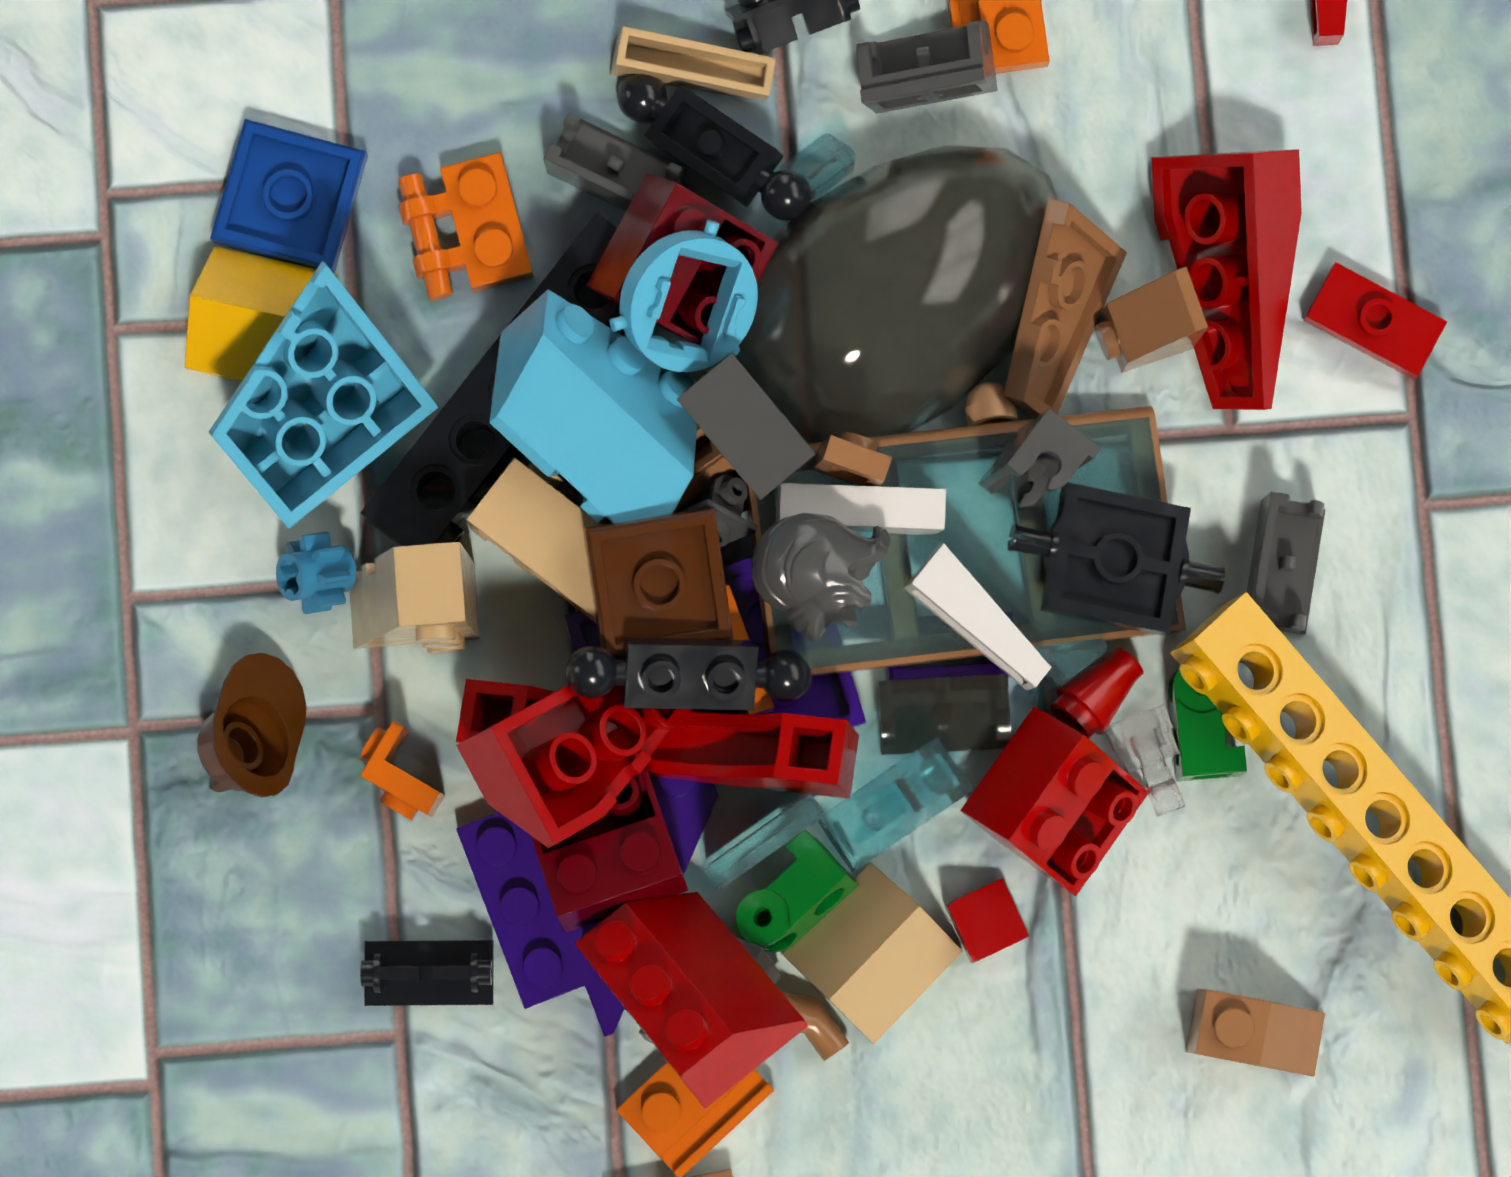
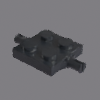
(1116, 559)

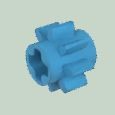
(316, 572)

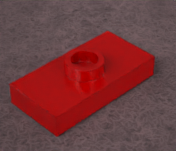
(1375, 321)

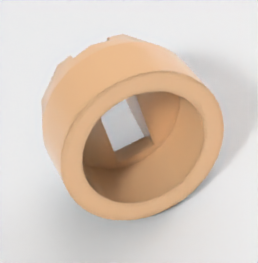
(988, 405)

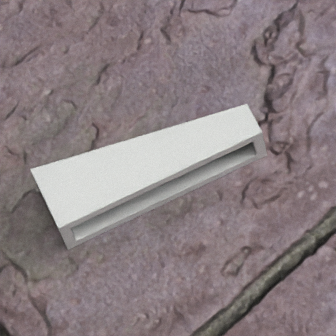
(864, 507)
(968, 609)

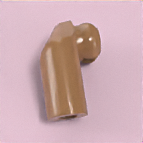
(822, 1029)

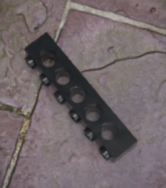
(436, 454)

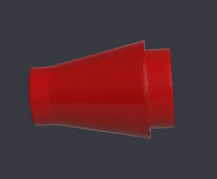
(1097, 693)

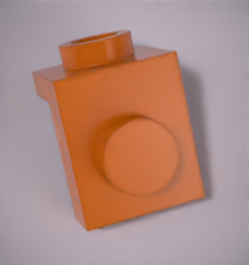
(402, 791)

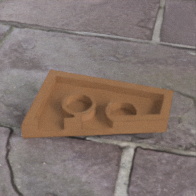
(1061, 307)

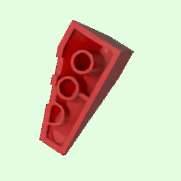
(1237, 234)
(565, 759)

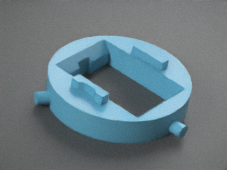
(648, 287)

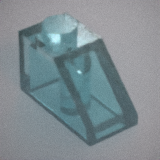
(894, 804)

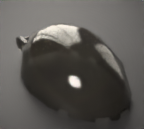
(896, 291)

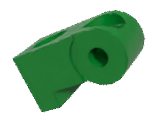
(1200, 736)
(796, 898)

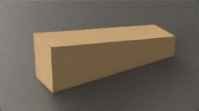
(692, 64)

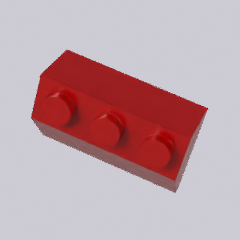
(691, 990)

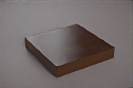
(658, 579)

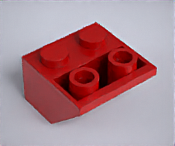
(1055, 800)

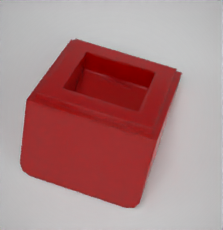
(986, 920)

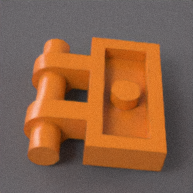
(485, 224)

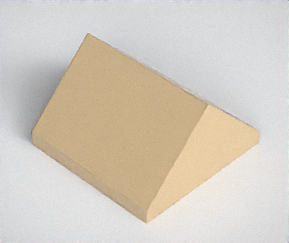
(873, 953)

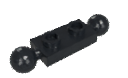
(714, 146)
(688, 673)

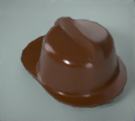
(255, 728)

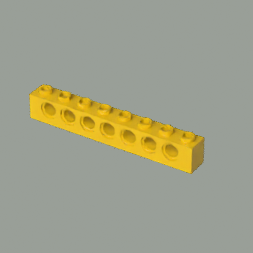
(1365, 781)

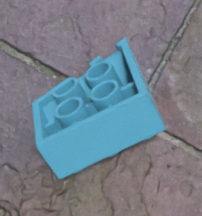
(318, 402)
(593, 411)

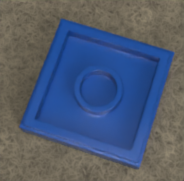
(289, 196)

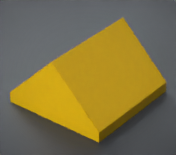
(238, 310)

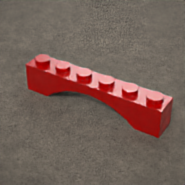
(726, 749)

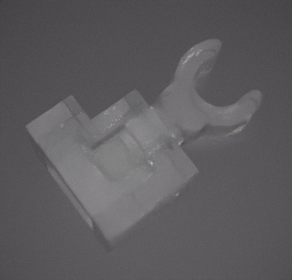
(1144, 744)

